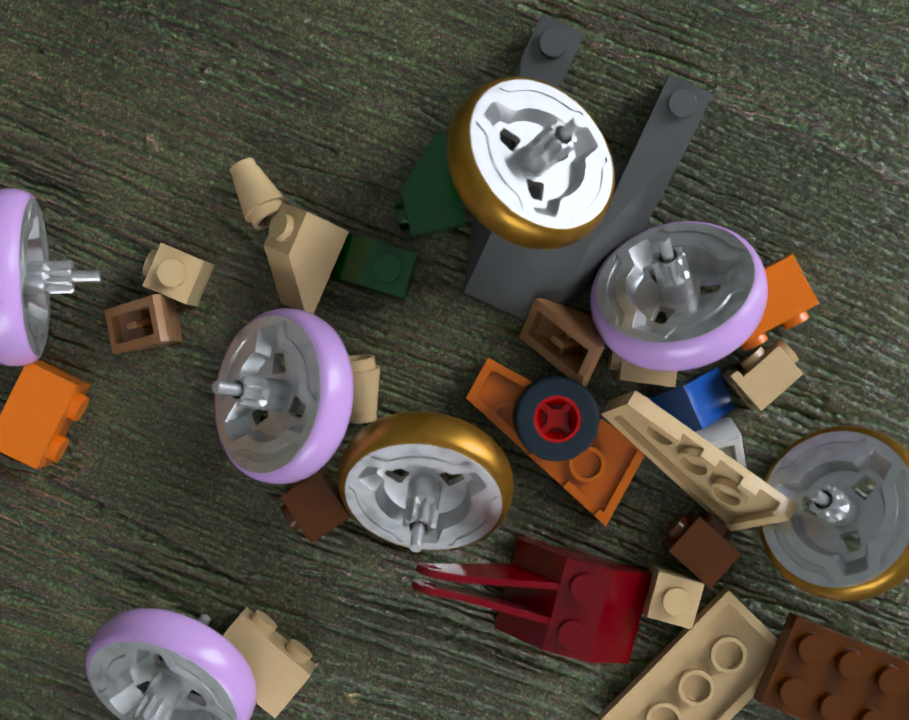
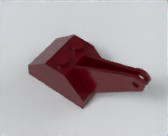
(553, 598)

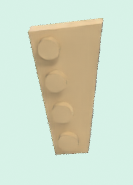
(697, 466)

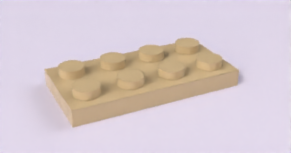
(702, 670)

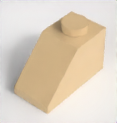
(302, 255)

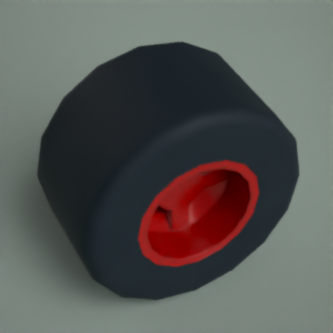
(570, 418)

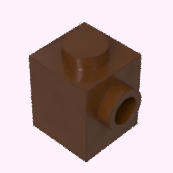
(314, 505)
(701, 546)

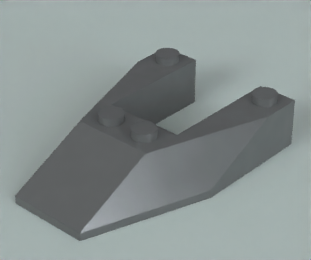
(515, 275)

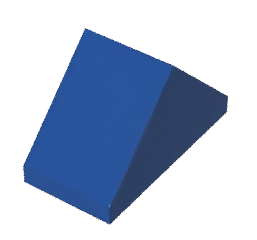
(696, 400)

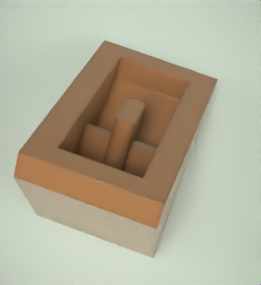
(143, 324)
(563, 338)

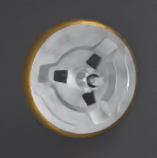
(545, 129)
(424, 505)
(811, 547)

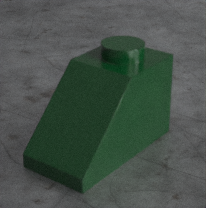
(430, 196)
(375, 266)

